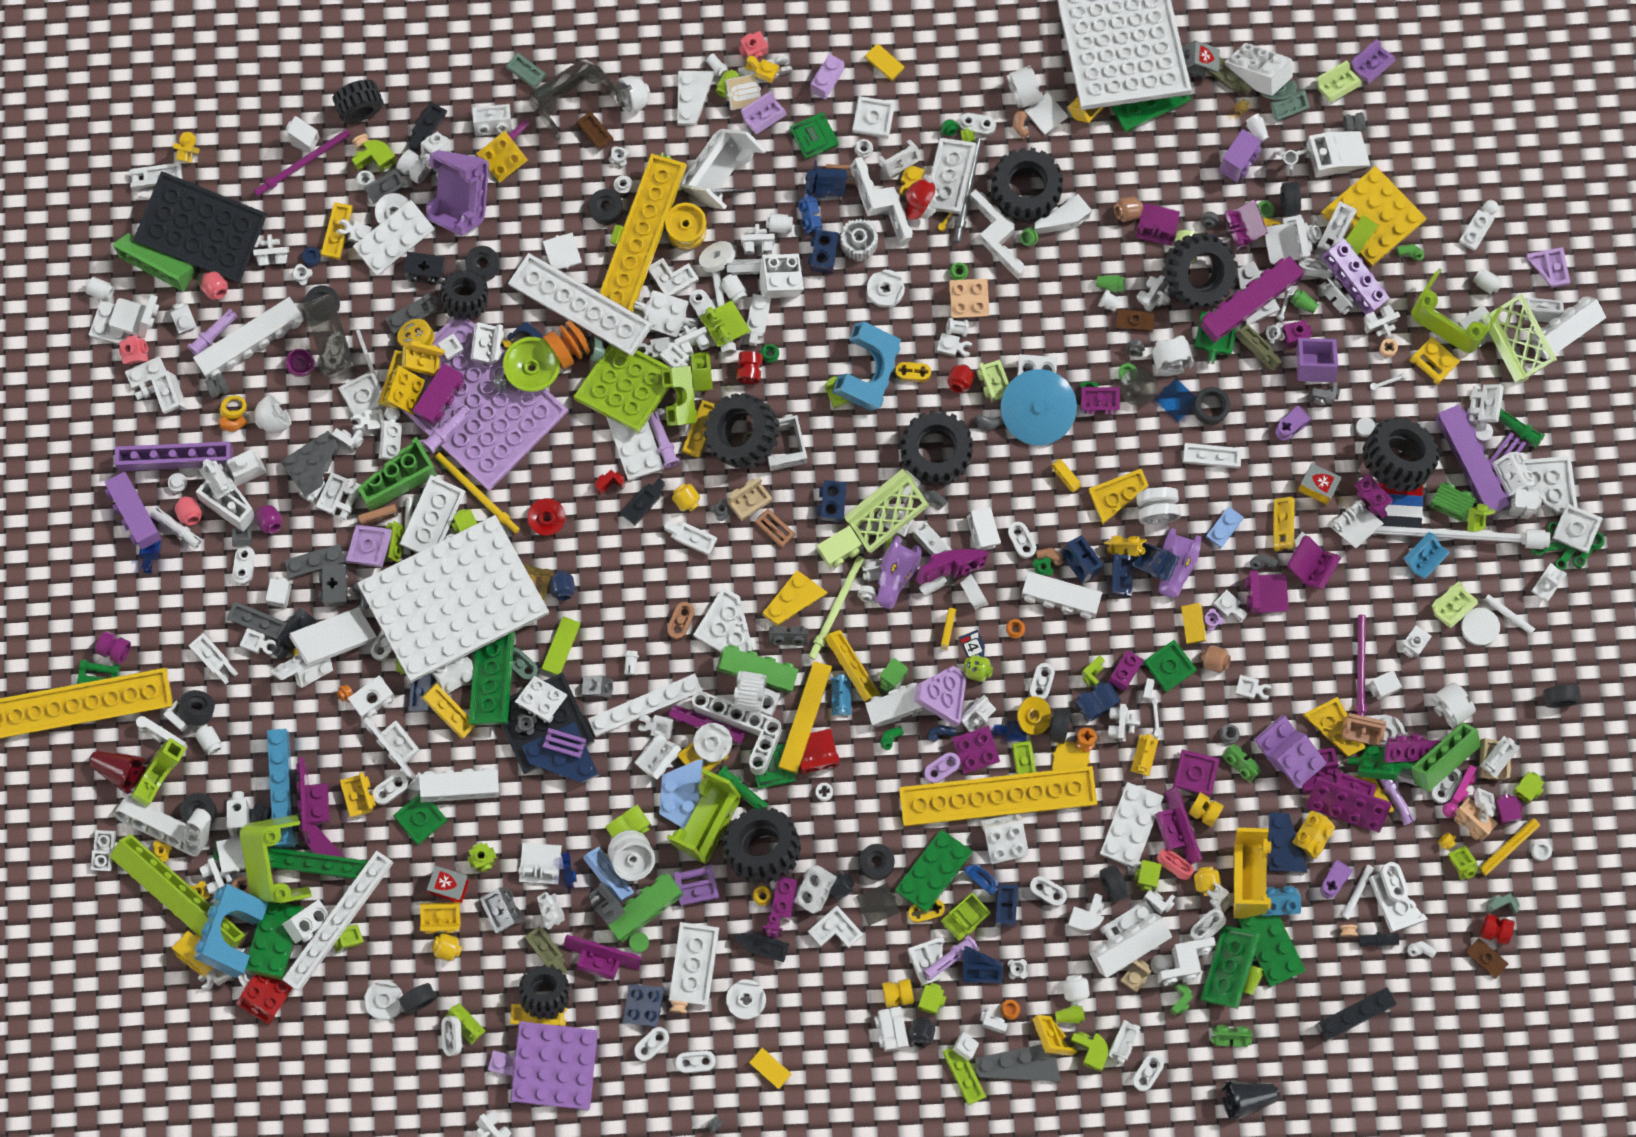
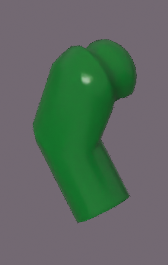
(889, 736)

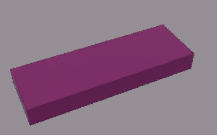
(320, 843)

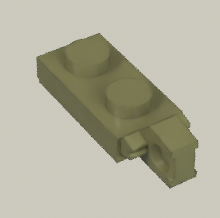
(1230, 79)
(1258, 346)
(546, 949)

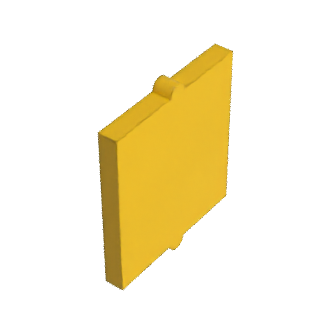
(1069, 756)

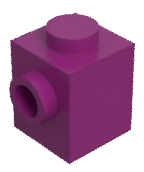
(1296, 330)
(1508, 809)

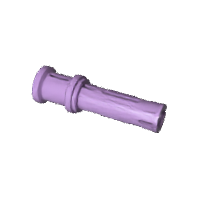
(206, 339)
(440, 434)
(665, 447)
(1391, 788)
(950, 958)

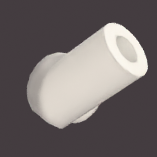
(1421, 947)

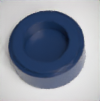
(311, 256)

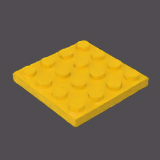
(1383, 204)

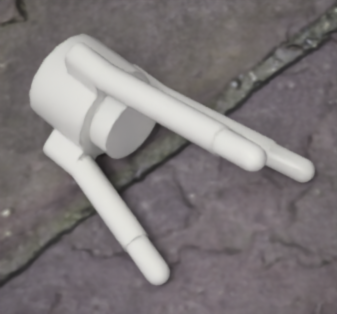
(1291, 158)

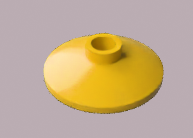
(1040, 715)

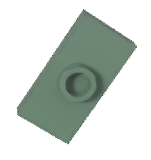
(526, 70)
(1289, 106)

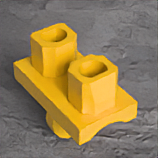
(185, 150)

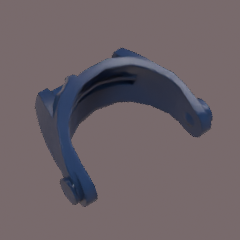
(525, 327)

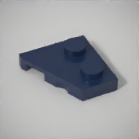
(980, 967)

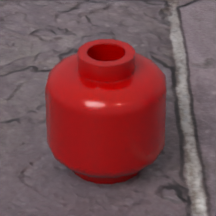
(960, 378)

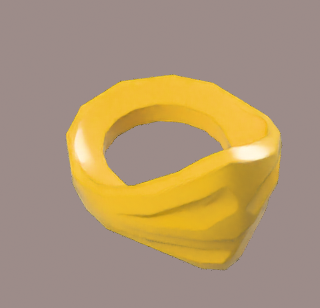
(230, 415)

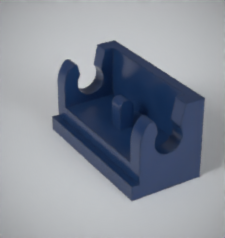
(1122, 575)

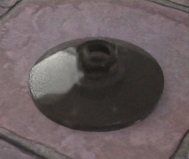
(1144, 380)

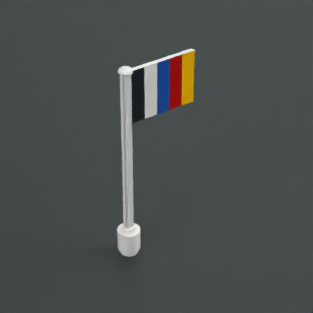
(1405, 519)

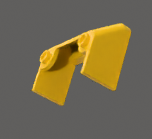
(1250, 872)

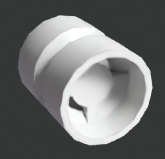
(411, 164)

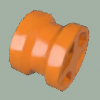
(1081, 741)

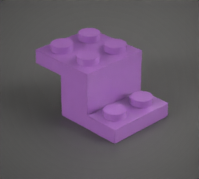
(1290, 751)

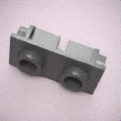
(779, 636)

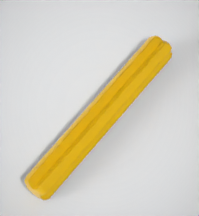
(1509, 846)

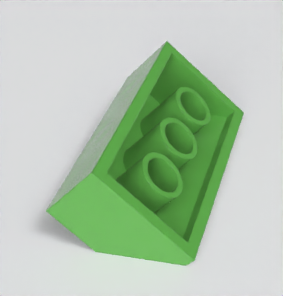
(155, 263)

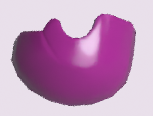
(299, 363)

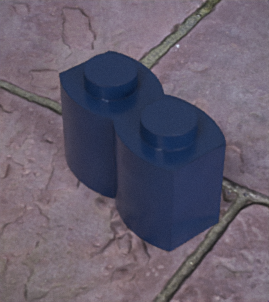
(1097, 702)

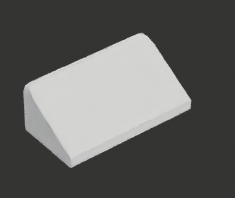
(1544, 309)

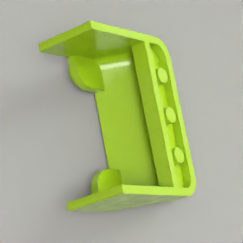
(1462, 338)
(709, 818)
(254, 843)

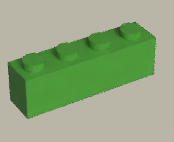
(779, 676)
(1446, 756)
(646, 906)

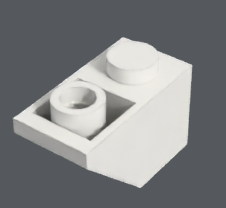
(302, 135)

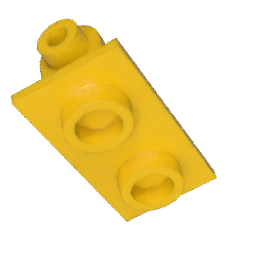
(1133, 545)
(1144, 754)

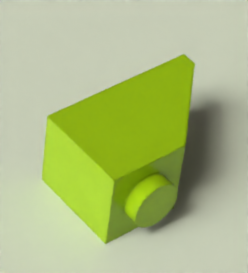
(701, 371)

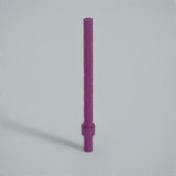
(271, 183)
(1361, 707)

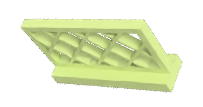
(1504, 344)
(879, 501)

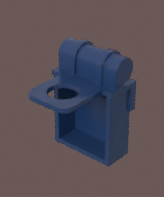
(825, 182)
(1156, 562)

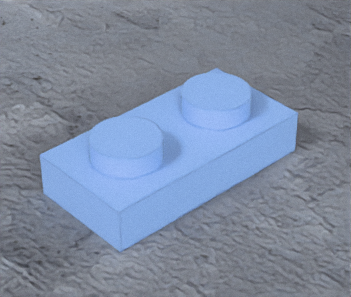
(1224, 527)

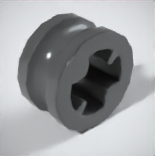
(714, 1124)

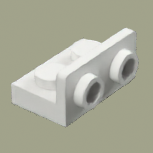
(492, 119)
(1513, 472)

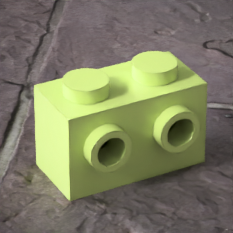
(839, 547)

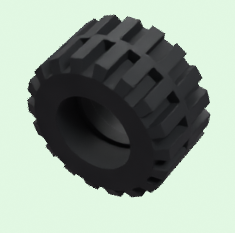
(358, 101)
(464, 284)
(542, 979)

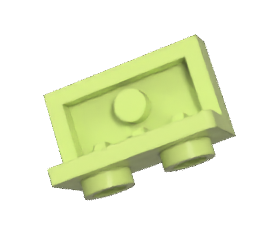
(1337, 82)
(993, 379)
(1453, 605)

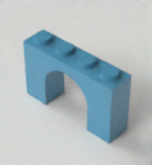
(884, 350)
(212, 947)

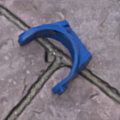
(972, 871)

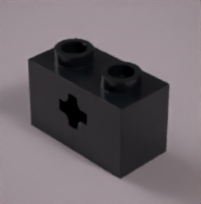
(417, 262)

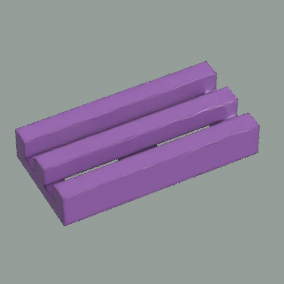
(1515, 441)
(561, 750)

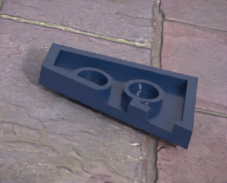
(1284, 854)

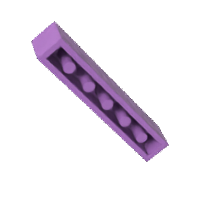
(171, 456)
(1471, 459)

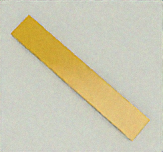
(805, 717)

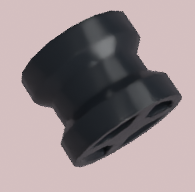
(260, 813)

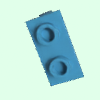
(841, 695)

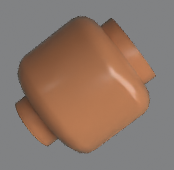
(1128, 209)
(1216, 659)

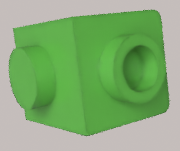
(1181, 1006)

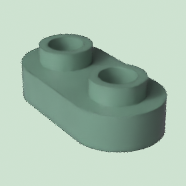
(596, 349)
(523, 663)

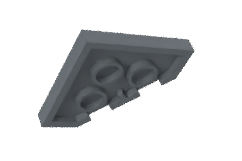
(311, 462)

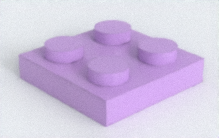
(369, 546)

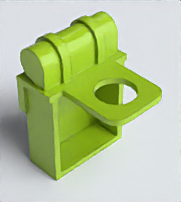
(965, 917)

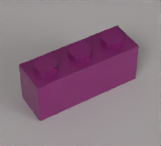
(439, 395)

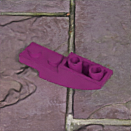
(956, 562)

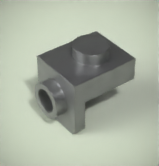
(1324, 397)
(597, 686)

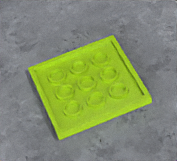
(624, 387)

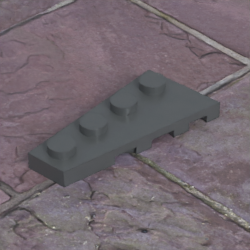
(1019, 1064)

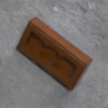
(594, 131)
(1135, 320)
(1486, 958)

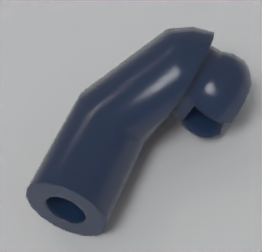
(940, 730)

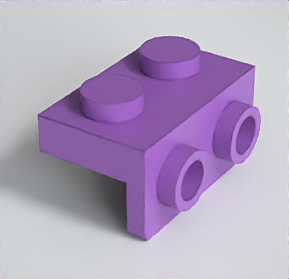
(1372, 62)

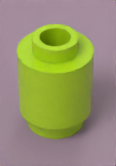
(721, 85)

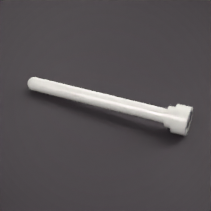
(730, 347)

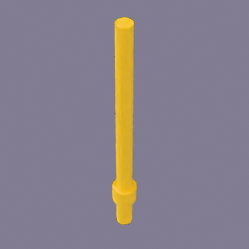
(503, 517)

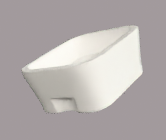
(973, 592)

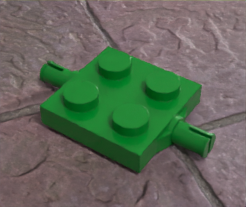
(1222, 346)
(1373, 765)

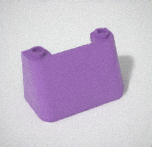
(460, 191)

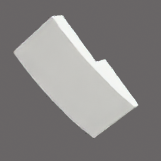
(103, 846)

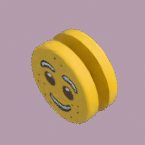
(415, 331)

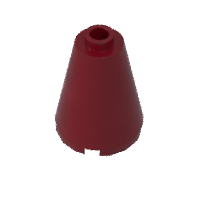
(118, 768)

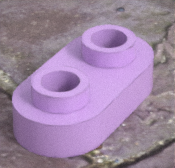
(942, 768)

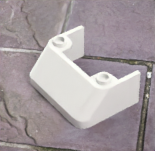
(717, 163)

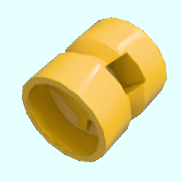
(1213, 809)
(898, 993)

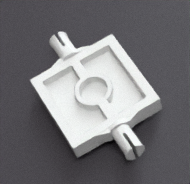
(665, 313)

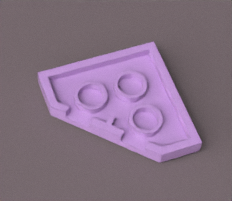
(943, 694)

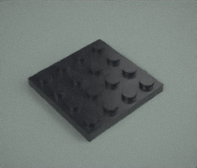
(565, 715)

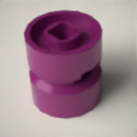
(111, 646)

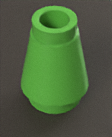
(1112, 283)
(1303, 301)

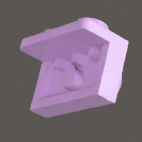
(762, 113)

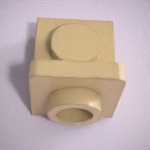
(1136, 975)

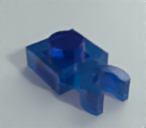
(569, 875)

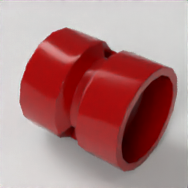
(749, 367)
(1497, 929)

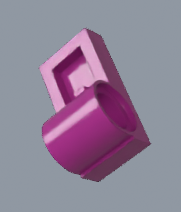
(1125, 671)

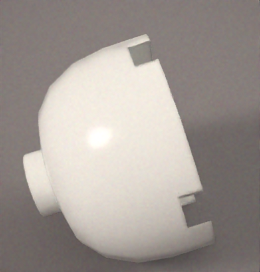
(632, 93)
(270, 415)

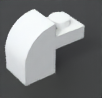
(1087, 921)

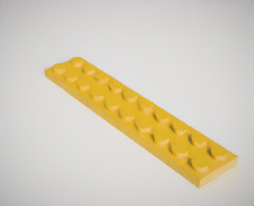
(642, 230)
(85, 702)
(998, 796)

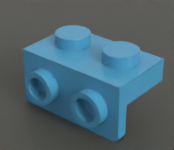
(1426, 556)
(1284, 900)

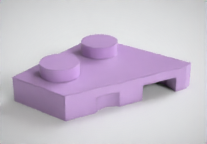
(1551, 266)

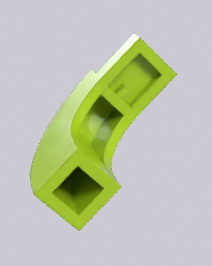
(157, 770)

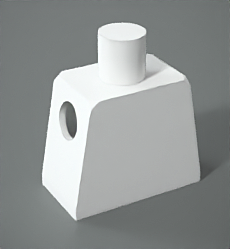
(245, 467)
(237, 813)

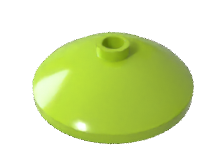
(528, 353)

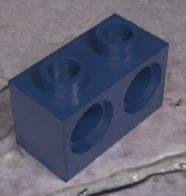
(826, 251)
(836, 502)
(1082, 559)
(1006, 905)

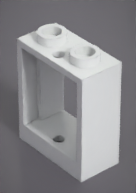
(791, 459)

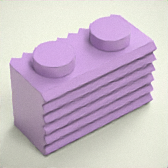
(827, 76)

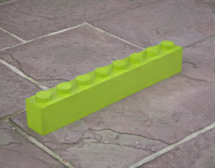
(169, 888)

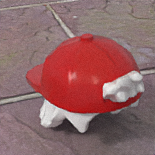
(921, 199)

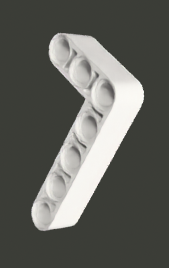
(743, 723)
(185, 837)

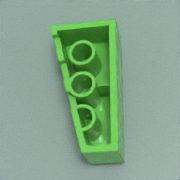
(397, 476)

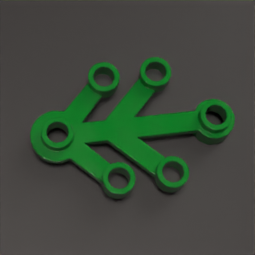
(1570, 551)

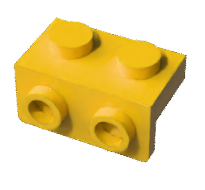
(422, 358)
(357, 795)
(1314, 834)
(440, 917)

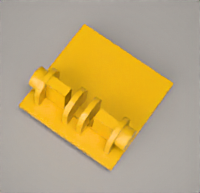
(502, 156)
(404, 389)

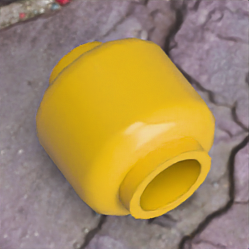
(686, 497)
(1205, 879)
(446, 947)

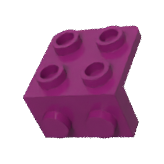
(1312, 563)
(1266, 593)

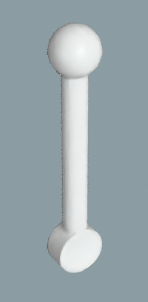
(1280, 317)
(1374, 386)
(1157, 733)

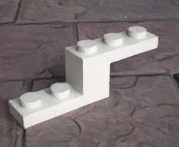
(881, 201)
(997, 233)

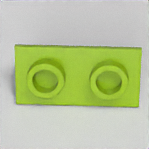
(394, 549)
(469, 1026)

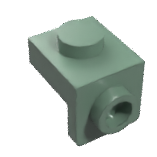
(1498, 902)

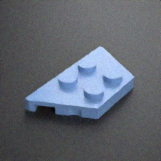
(681, 792)

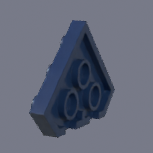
(558, 763)

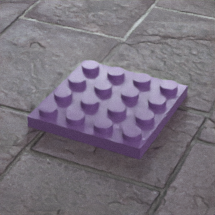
(554, 1065)

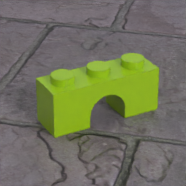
(683, 410)

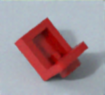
(603, 482)

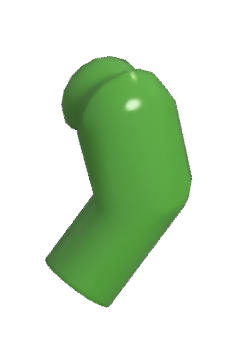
(1411, 250)

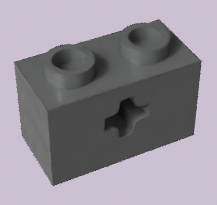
(339, 595)

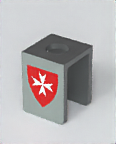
(1200, 57)

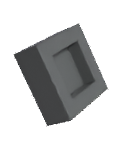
(241, 538)

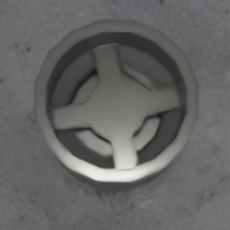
(1354, 122)
(217, 386)

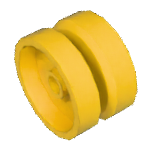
(686, 226)

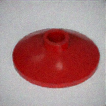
(543, 508)

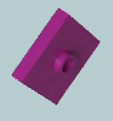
(1196, 772)

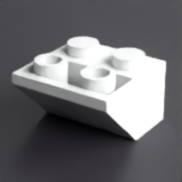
(781, 276)

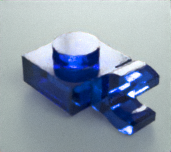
(148, 555)
(1012, 731)

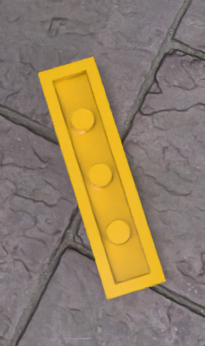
(852, 665)

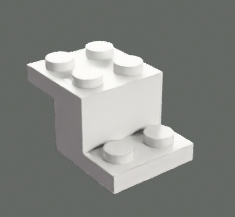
(1186, 961)

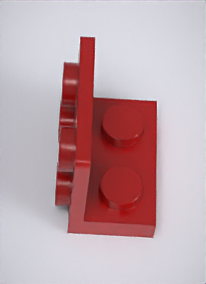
(819, 753)
(264, 997)

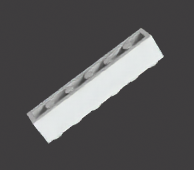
(248, 339)

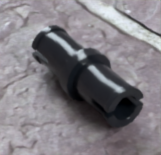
(1378, 939)

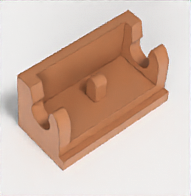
(1363, 729)

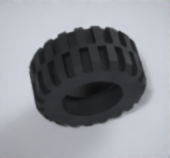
(1031, 162)
(1222, 271)
(722, 421)
(936, 424)
(1410, 440)
(755, 825)

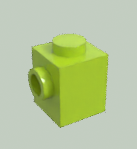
(463, 520)
(1529, 787)
(1147, 875)
(932, 999)

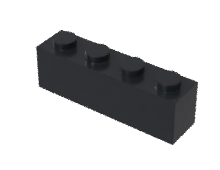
(1355, 1014)

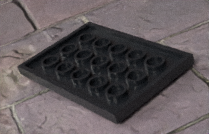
(200, 227)

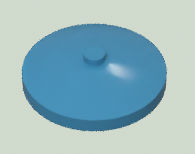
(1038, 407)

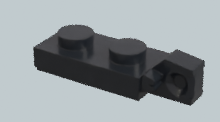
(426, 125)
(643, 502)
(298, 621)
(763, 945)

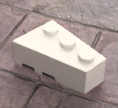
(231, 507)
(893, 706)

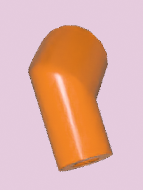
(231, 426)

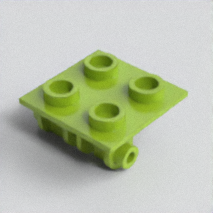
(724, 323)

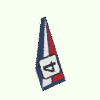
(973, 645)

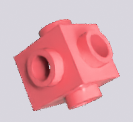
(754, 45)
(133, 350)

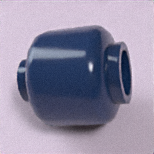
(562, 586)

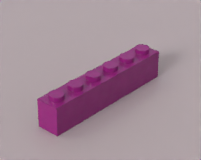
(1251, 299)

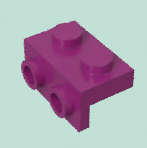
(1374, 495)

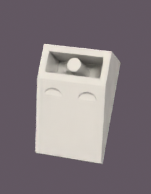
(1261, 68)
(1337, 152)

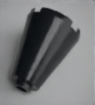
(1247, 1097)

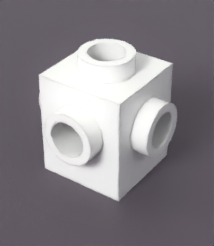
(434, 143)

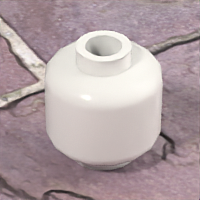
(1076, 989)

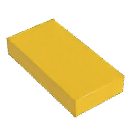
(884, 62)
(1194, 623)
(948, 628)
(770, 1068)

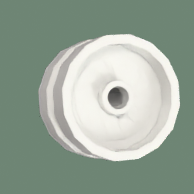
(1158, 506)
(631, 855)

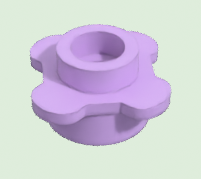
(1217, 620)

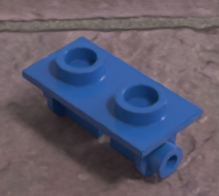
(808, 207)

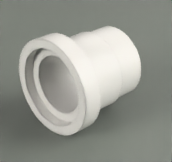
(1109, 301)

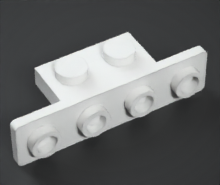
(303, 674)
(397, 742)

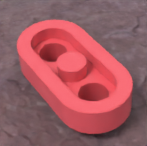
(1175, 864)

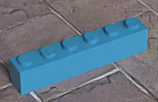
(281, 783)

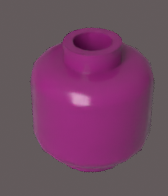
(268, 519)

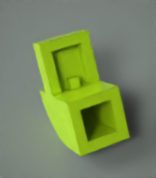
(377, 152)
(1096, 1048)

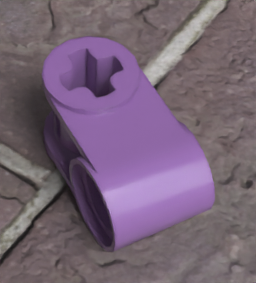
(1294, 422)
(1336, 877)

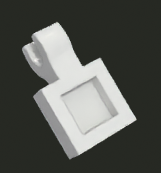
(1229, 605)
(1485, 802)

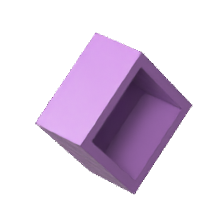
(1240, 156)
(1316, 360)

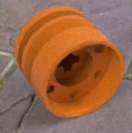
(567, 344)

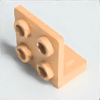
(969, 298)
(1467, 816)

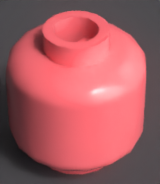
(214, 285)
(188, 511)

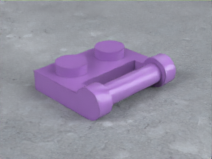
(700, 890)

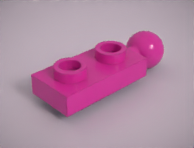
(1460, 793)

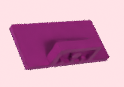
(313, 801)
(1349, 801)

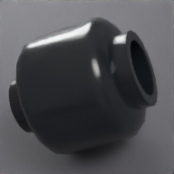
(842, 886)
(921, 1032)

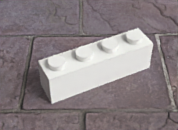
(1570, 325)
(1062, 595)
(458, 785)
(1130, 944)

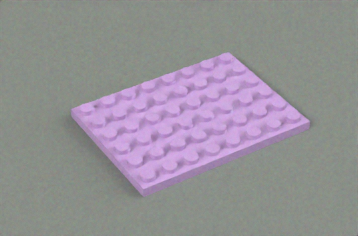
(501, 423)

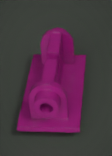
(772, 928)

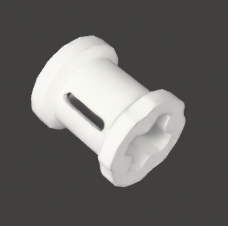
(957, 327)

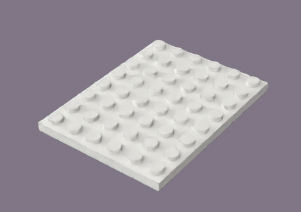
(1123, 51)
(453, 598)

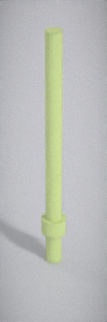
(819, 640)

